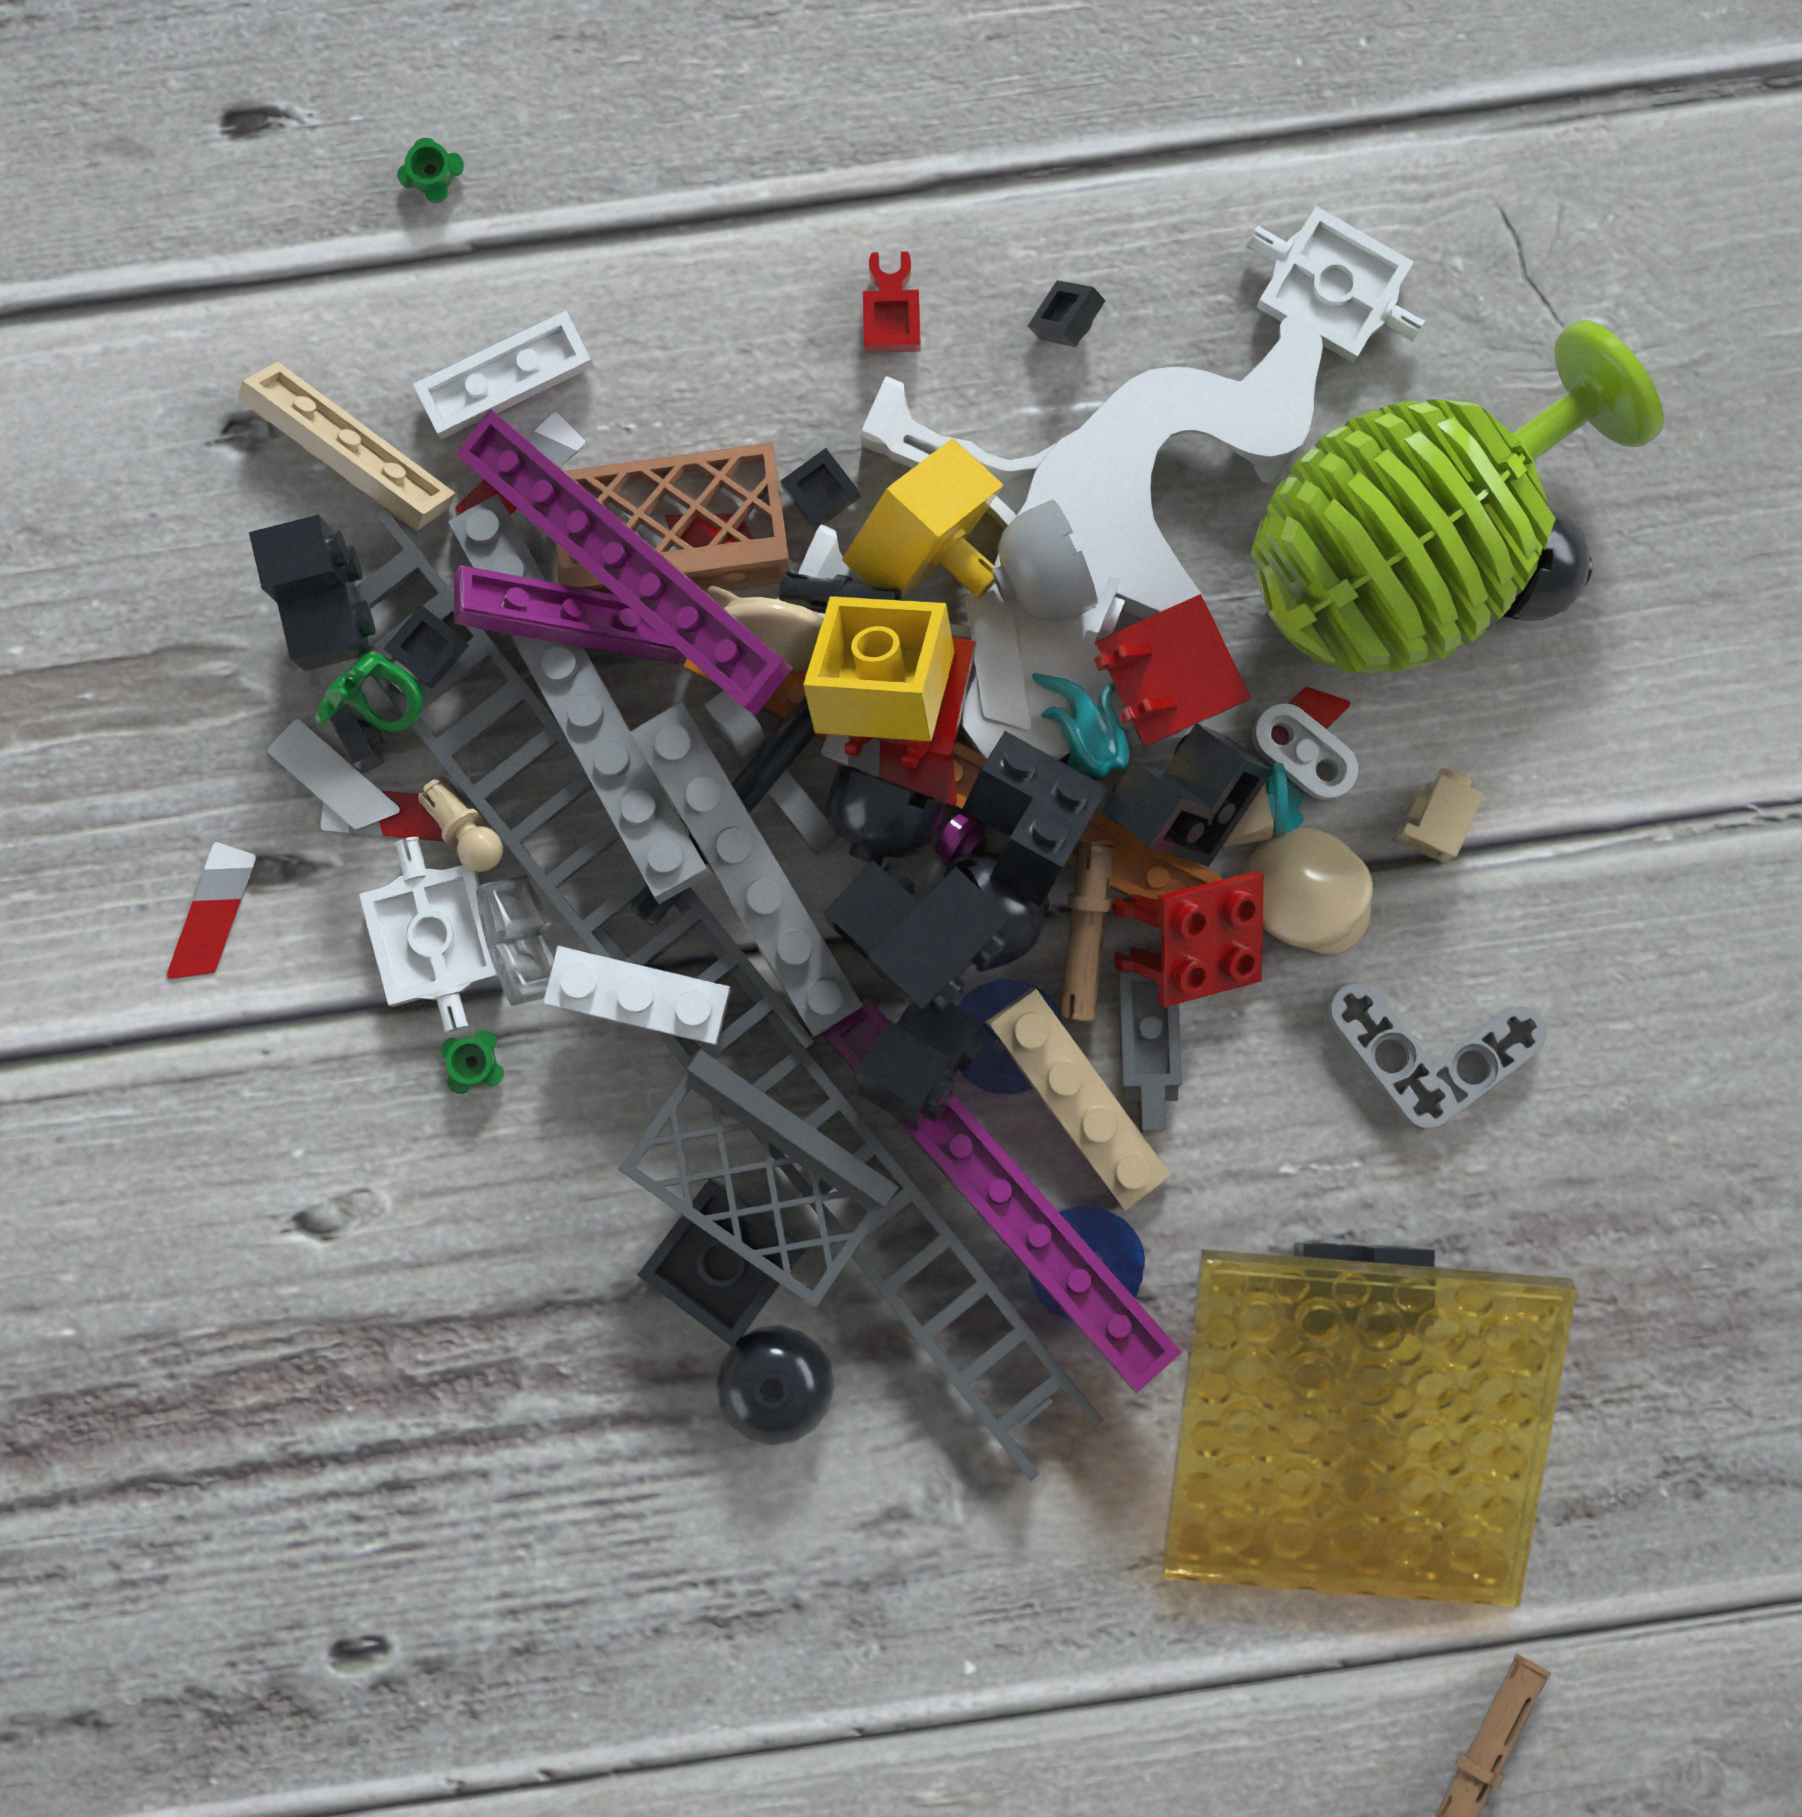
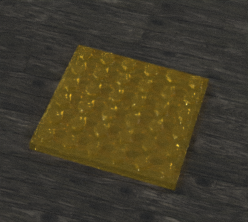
(1365, 1427)

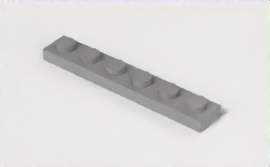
(746, 868)

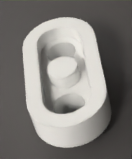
(1306, 747)

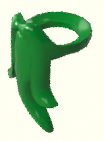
(349, 688)

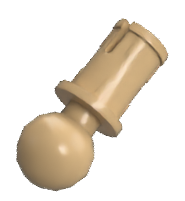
(462, 827)

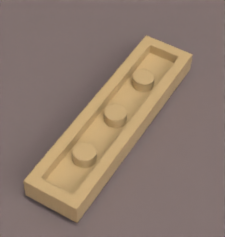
(346, 445)
(1078, 1098)

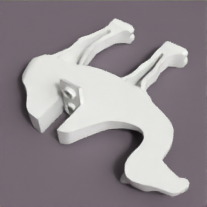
(1105, 493)

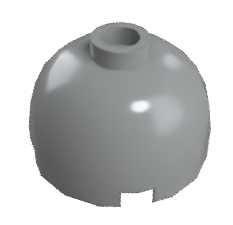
(1043, 566)

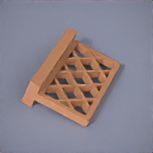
(719, 564)

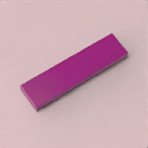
(555, 614)

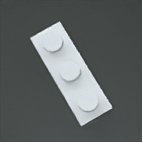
(503, 375)
(637, 995)

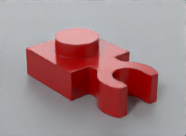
(891, 313)

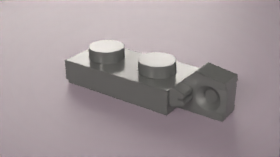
(1148, 1049)

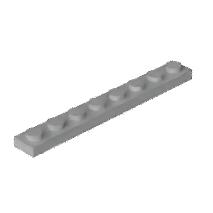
(589, 719)

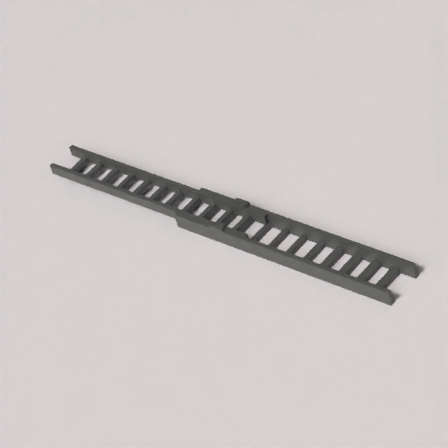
(730, 961)

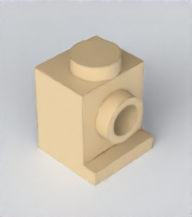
(1440, 816)

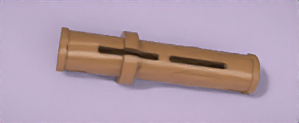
(1087, 928)
(1498, 1733)

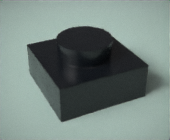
(1066, 313)
(820, 489)
(426, 646)
(358, 738)

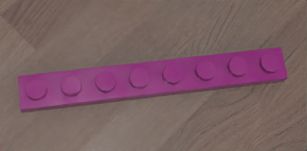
(625, 563)
(1027, 1223)

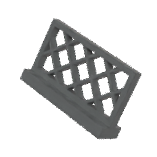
(787, 1134)

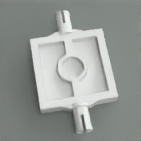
(1335, 282)
(428, 935)

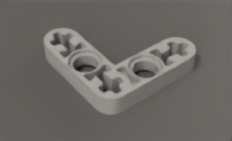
(745, 739)
(1441, 1074)

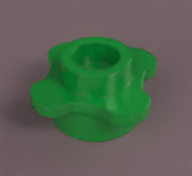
(419, 158)
(456, 1055)

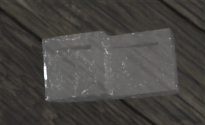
(513, 933)

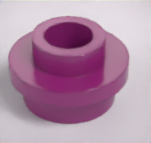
(961, 838)

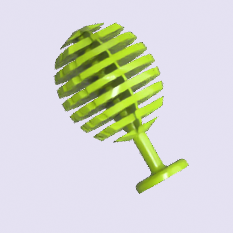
(1431, 514)

